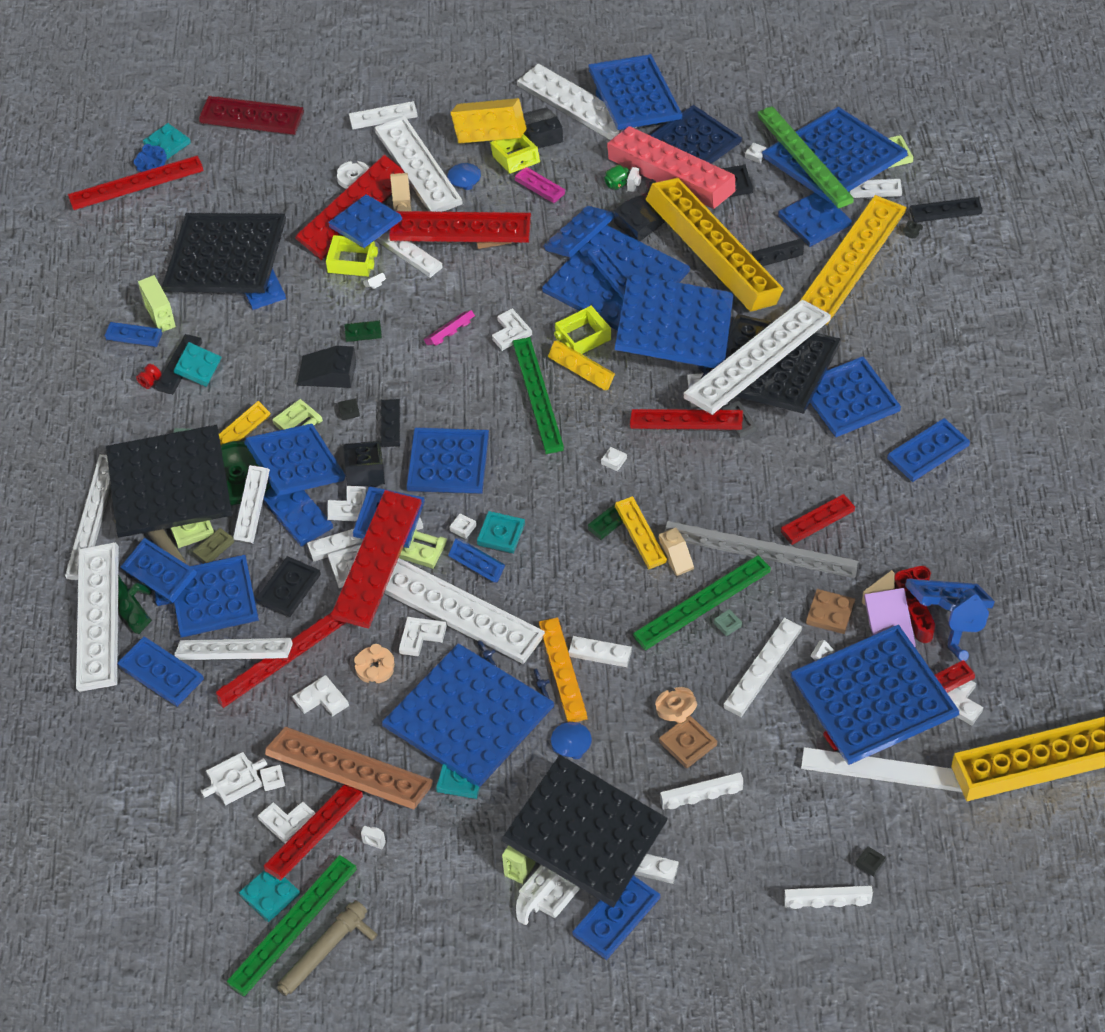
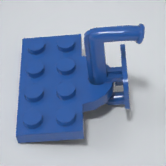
(965, 602)

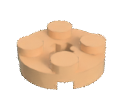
(372, 654)
(676, 705)

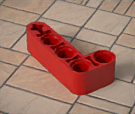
(925, 633)

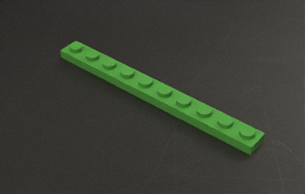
(805, 157)

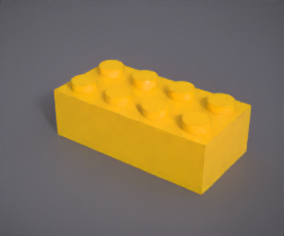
(488, 120)

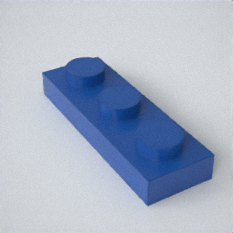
(133, 334)
(476, 560)

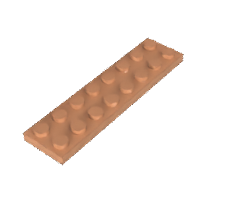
(349, 767)

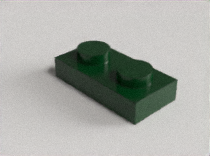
(363, 331)
(605, 523)

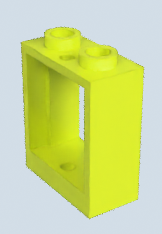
(512, 162)
(337, 266)
(585, 316)

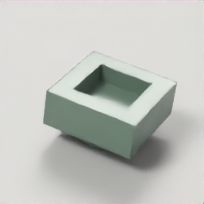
(727, 622)

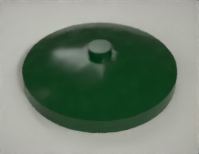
(236, 463)

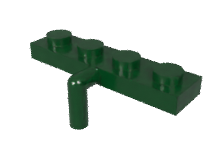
(131, 608)

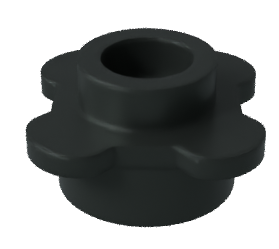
(912, 229)

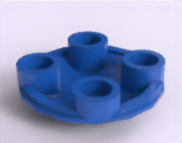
(150, 158)
(464, 175)
(571, 740)

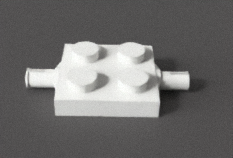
(234, 778)

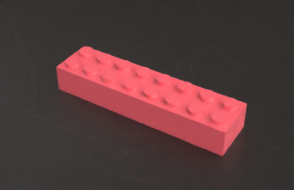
(665, 162)

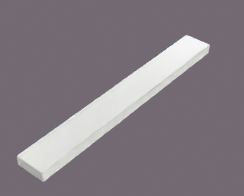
(92, 515)
(881, 769)

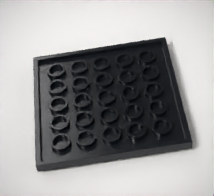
(224, 252)
(791, 380)
(168, 481)
(585, 830)

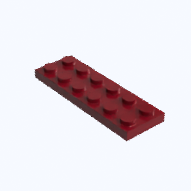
(251, 115)

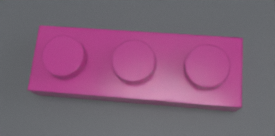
(539, 185)
(449, 328)

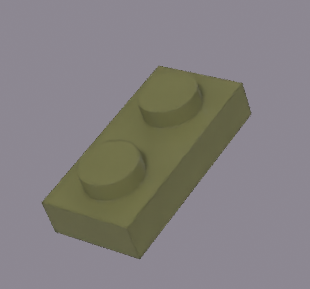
(213, 546)

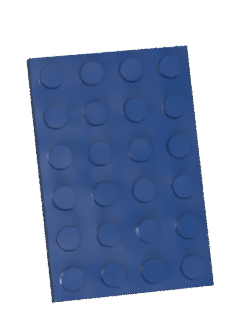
(634, 92)

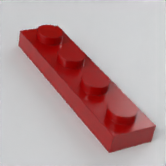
(817, 519)

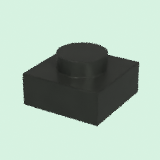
(348, 409)
(870, 861)

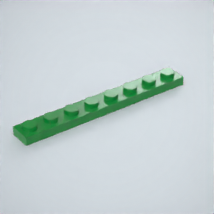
(538, 396)
(701, 602)
(291, 926)

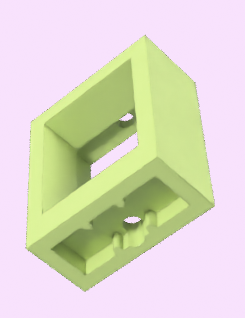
(156, 303)
(516, 865)

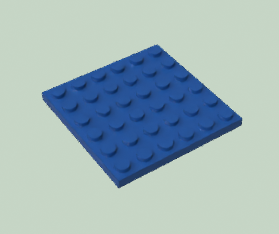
(844, 146)
(583, 285)
(674, 321)
(874, 694)
(468, 715)

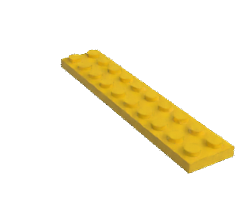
(854, 255)

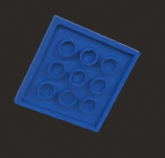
(852, 397)
(295, 459)
(448, 460)
(216, 597)

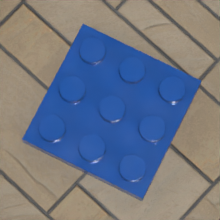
(814, 219)
(365, 221)
(369, 508)

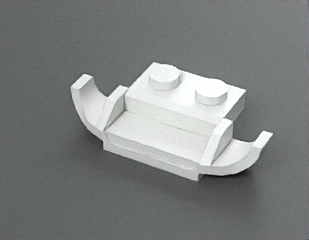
(545, 893)

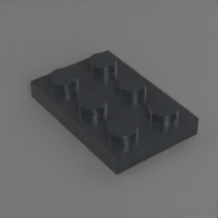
(288, 586)

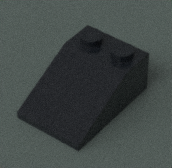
(543, 127)
(637, 217)
(328, 368)
(364, 464)

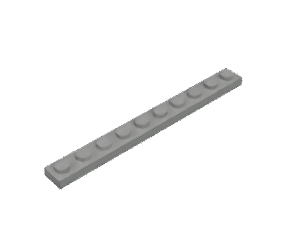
(766, 550)

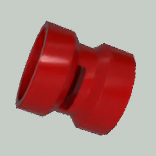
(148, 376)

